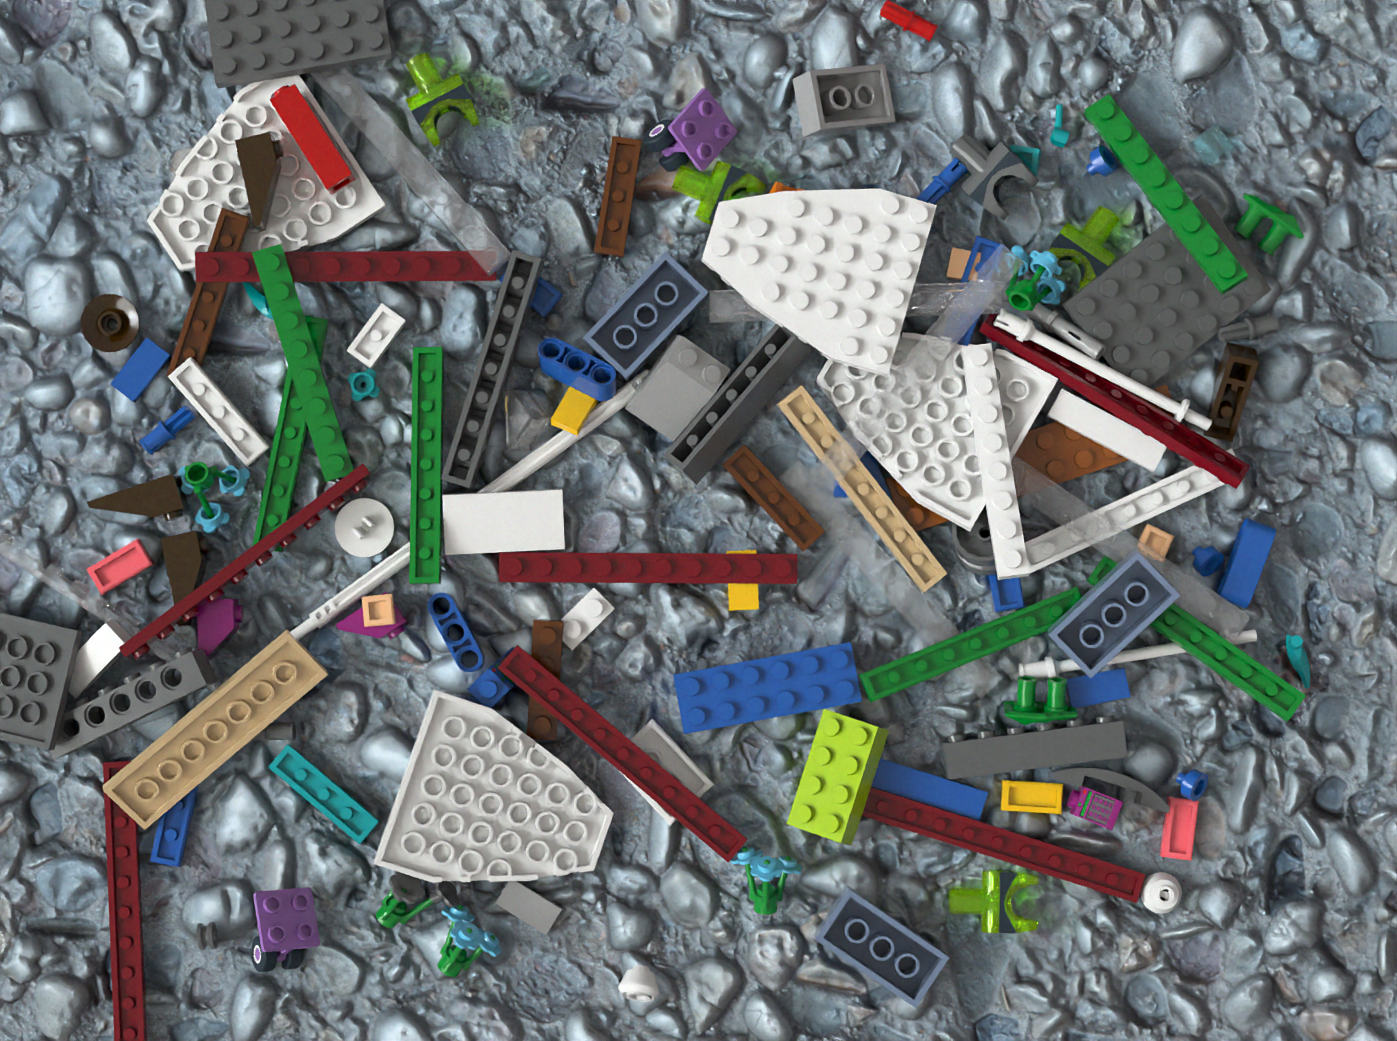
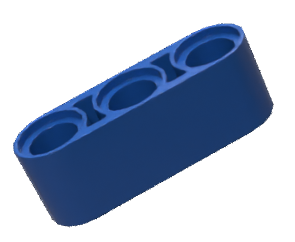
(584, 380)
(1246, 562)
(444, 623)

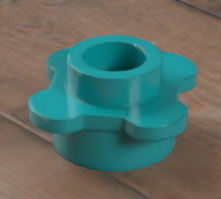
(356, 380)

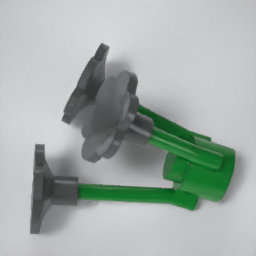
(409, 889)

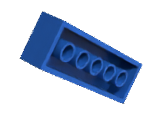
(767, 688)

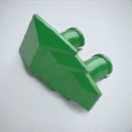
(1283, 223)
(1029, 711)

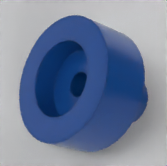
(1102, 161)
(1207, 560)
(1192, 784)

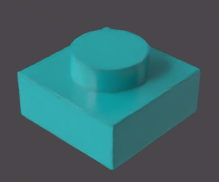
(1029, 155)

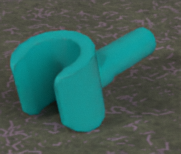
(1059, 136)

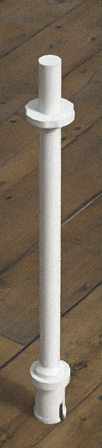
(1026, 331)
(1051, 667)

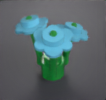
(766, 867)
(465, 936)

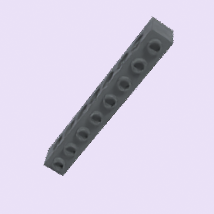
(493, 369)

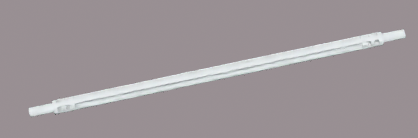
(504, 482)

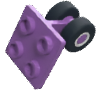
(694, 135)
(285, 927)

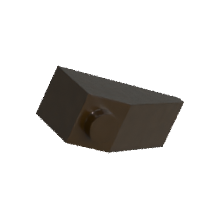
(260, 169)
(1231, 390)
(153, 498)
(185, 563)

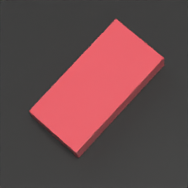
(120, 566)
(1179, 828)

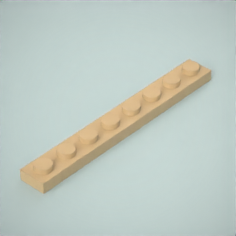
(865, 493)

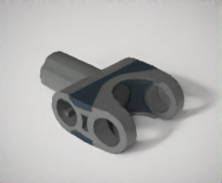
(989, 172)

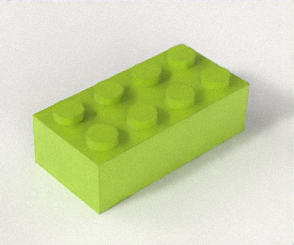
(837, 777)

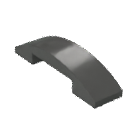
(1144, 795)

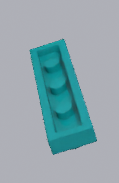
(324, 793)

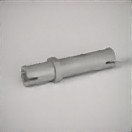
(1062, 328)

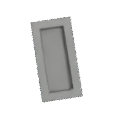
(529, 906)

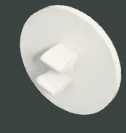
(364, 527)

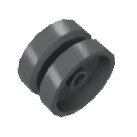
(975, 547)

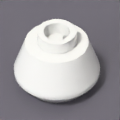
(1153, 889)
(639, 984)

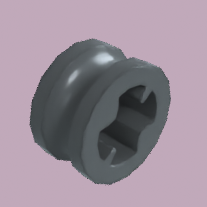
(207, 935)

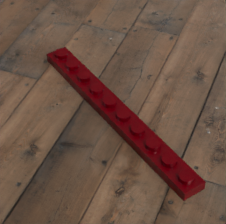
(347, 266)
(1125, 406)
(647, 568)
(237, 570)
(622, 753)
(1003, 844)
(124, 917)

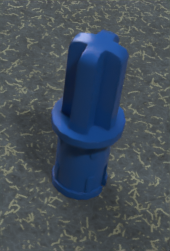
(943, 182)
(166, 430)

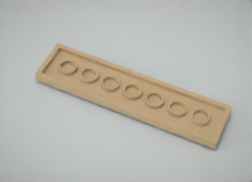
(215, 729)

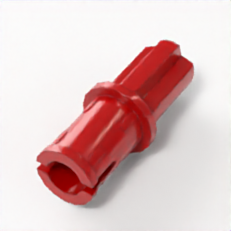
(908, 20)

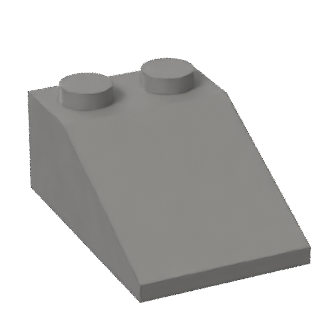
(843, 99)
(677, 387)

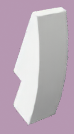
(97, 656)

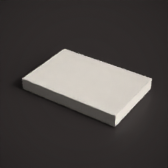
(670, 756)

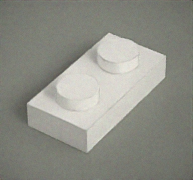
(376, 336)
(585, 618)

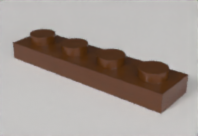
(618, 196)
(773, 498)
(547, 650)

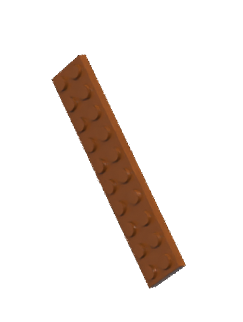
(1050, 449)

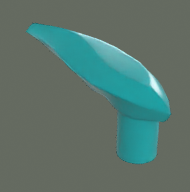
(258, 300)
(1298, 658)

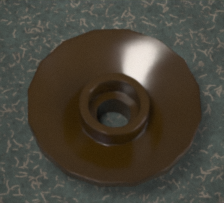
(97, 317)

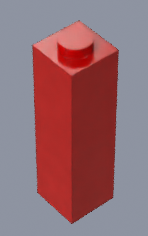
(312, 138)

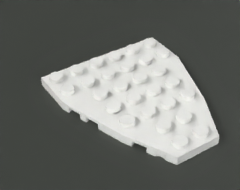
(212, 179)
(826, 265)
(932, 437)
(488, 804)

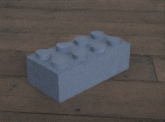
(646, 316)
(1113, 612)
(881, 946)

